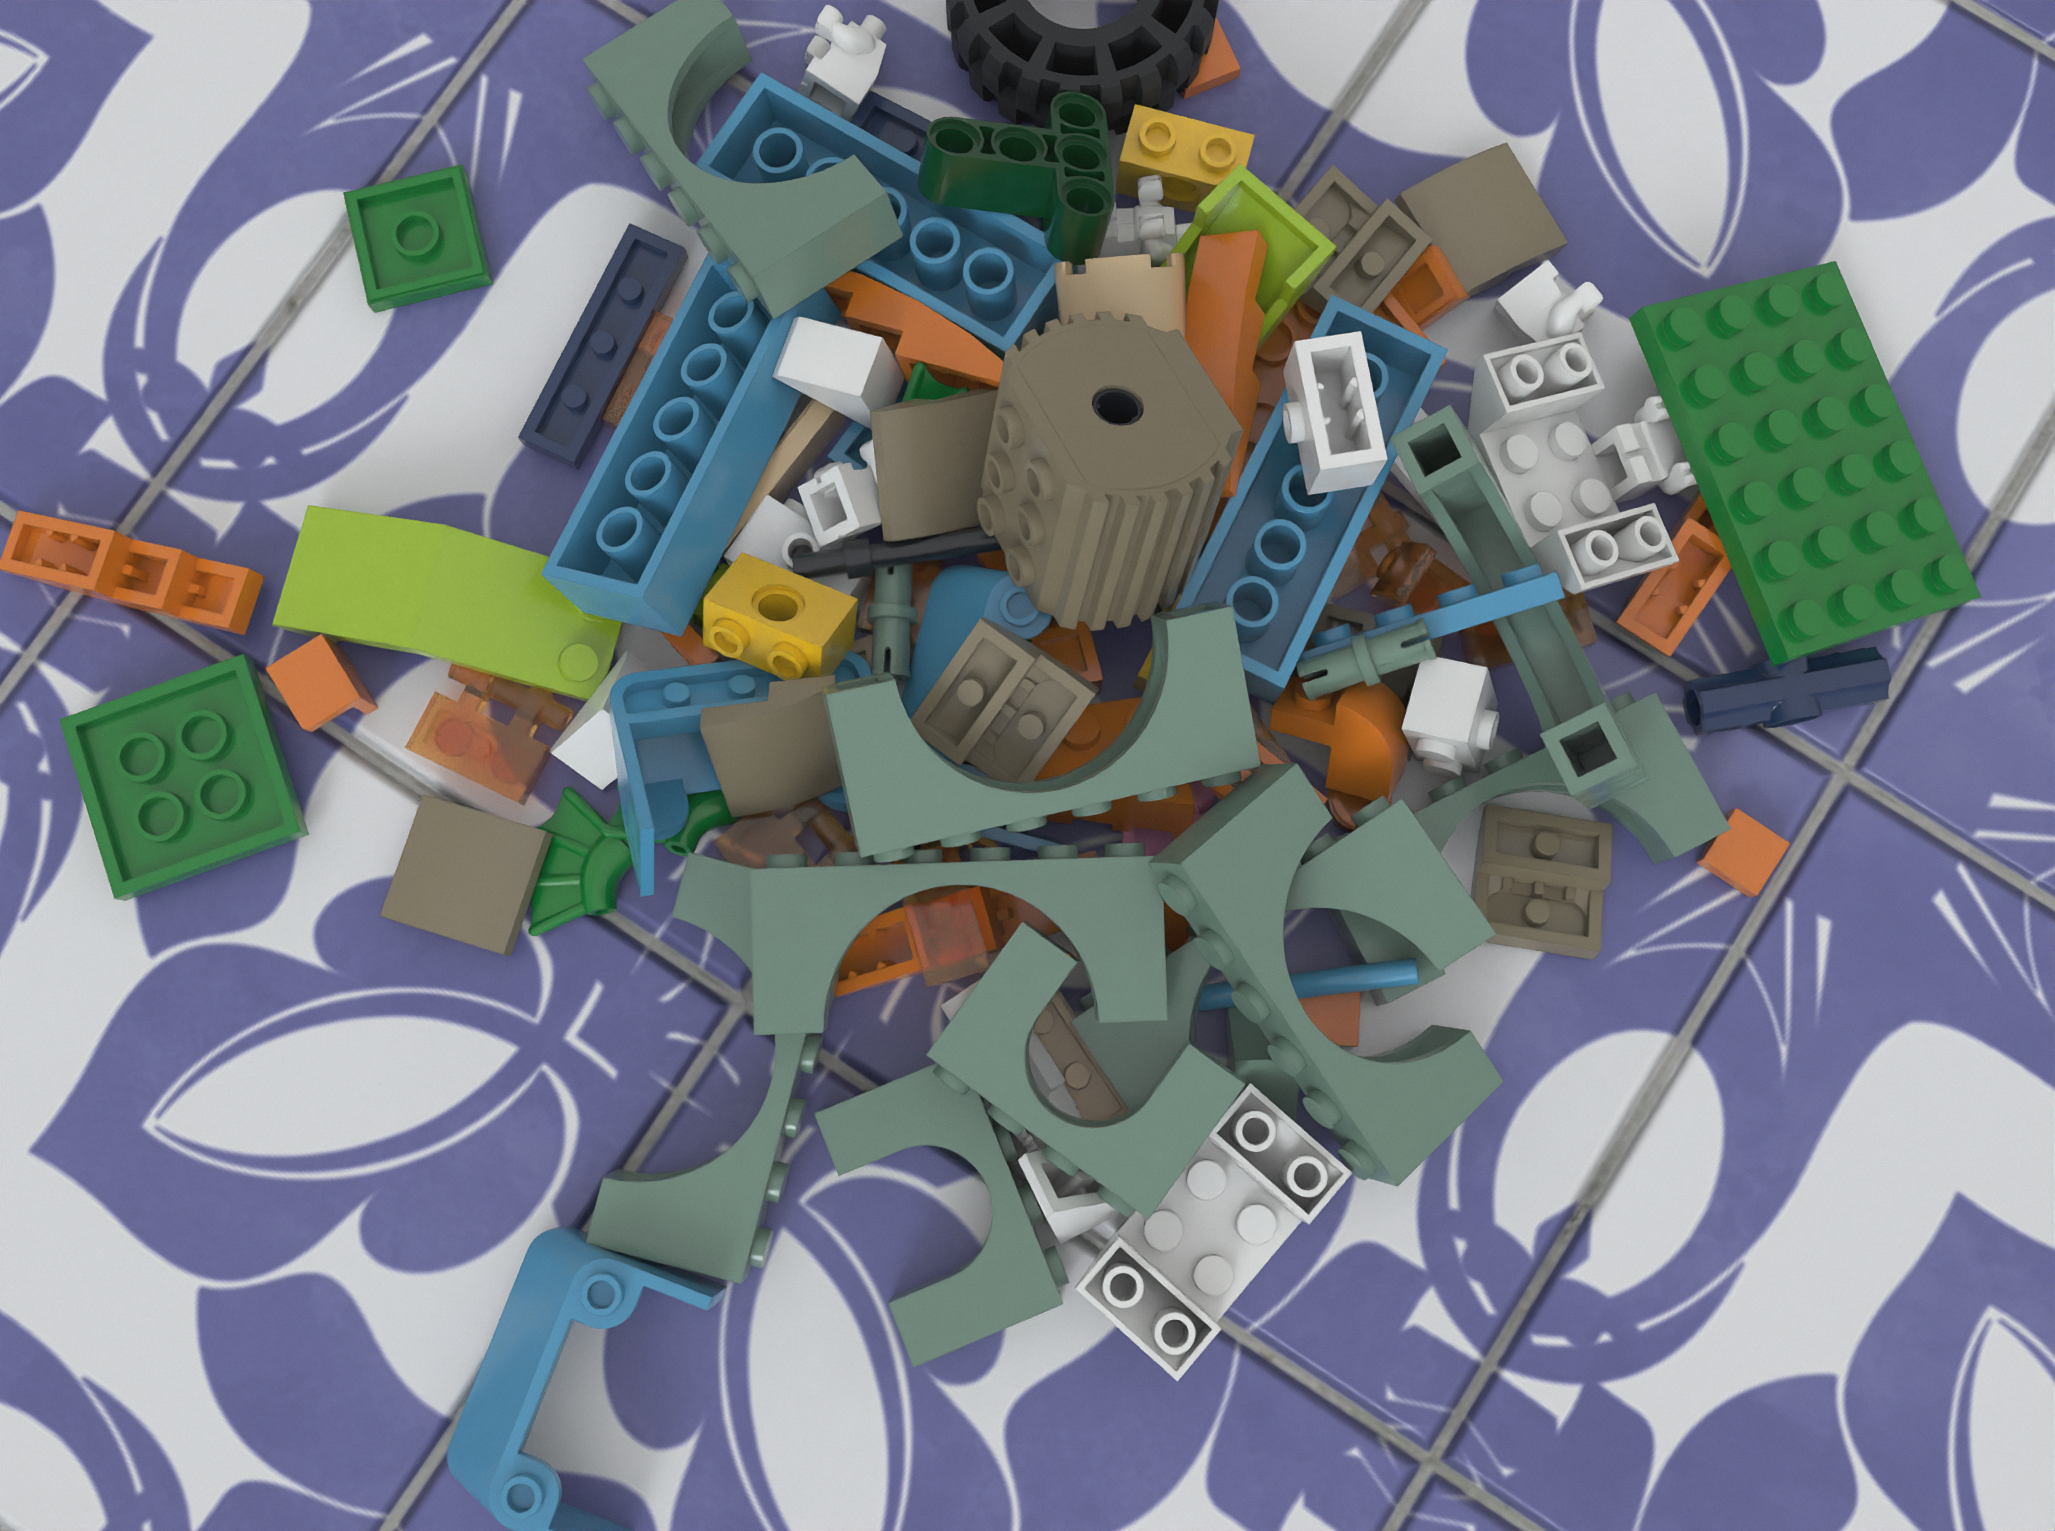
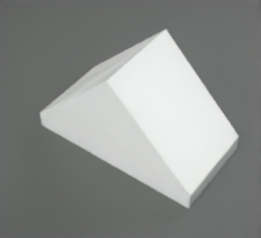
(840, 368)
(588, 739)
(1066, 1200)

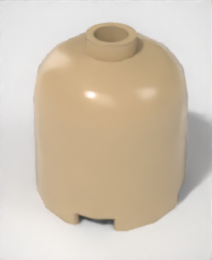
(1124, 287)

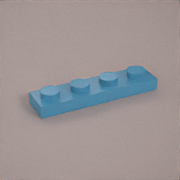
(1457, 609)

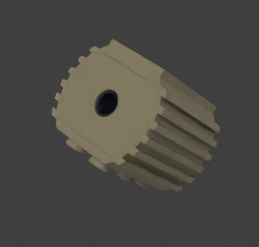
(1104, 467)

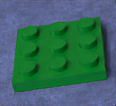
(183, 777)

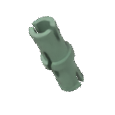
(892, 621)
(1366, 659)

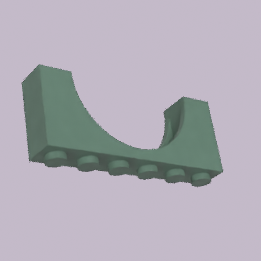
(776, 235)
(1564, 689)
(1184, 730)
(1663, 814)
(1378, 871)
(1233, 888)
(813, 915)
(715, 1211)

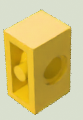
(1183, 151)
(778, 620)

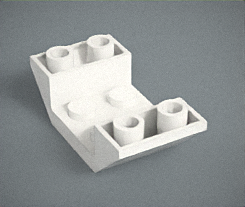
(1547, 468)
(1212, 1232)

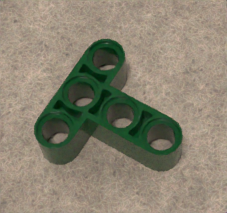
(1029, 171)

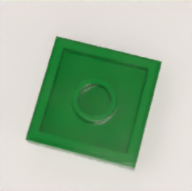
(418, 238)

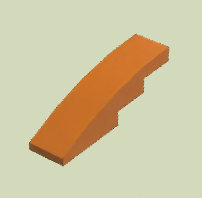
(1227, 325)
(915, 333)
(131, 572)
(1674, 596)
(887, 952)

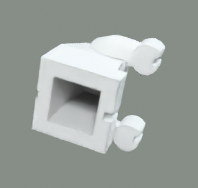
(845, 70)
(1146, 227)
(1540, 311)
(1643, 455)
(843, 500)

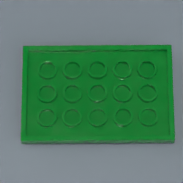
(1803, 460)

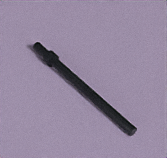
(860, 558)

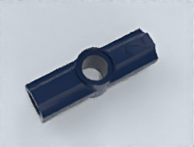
(1786, 692)

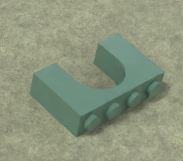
(1130, 1155)
(1011, 1271)

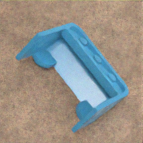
(953, 608)
(663, 750)
(555, 1286)

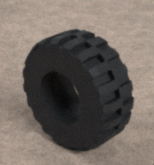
(1030, 59)

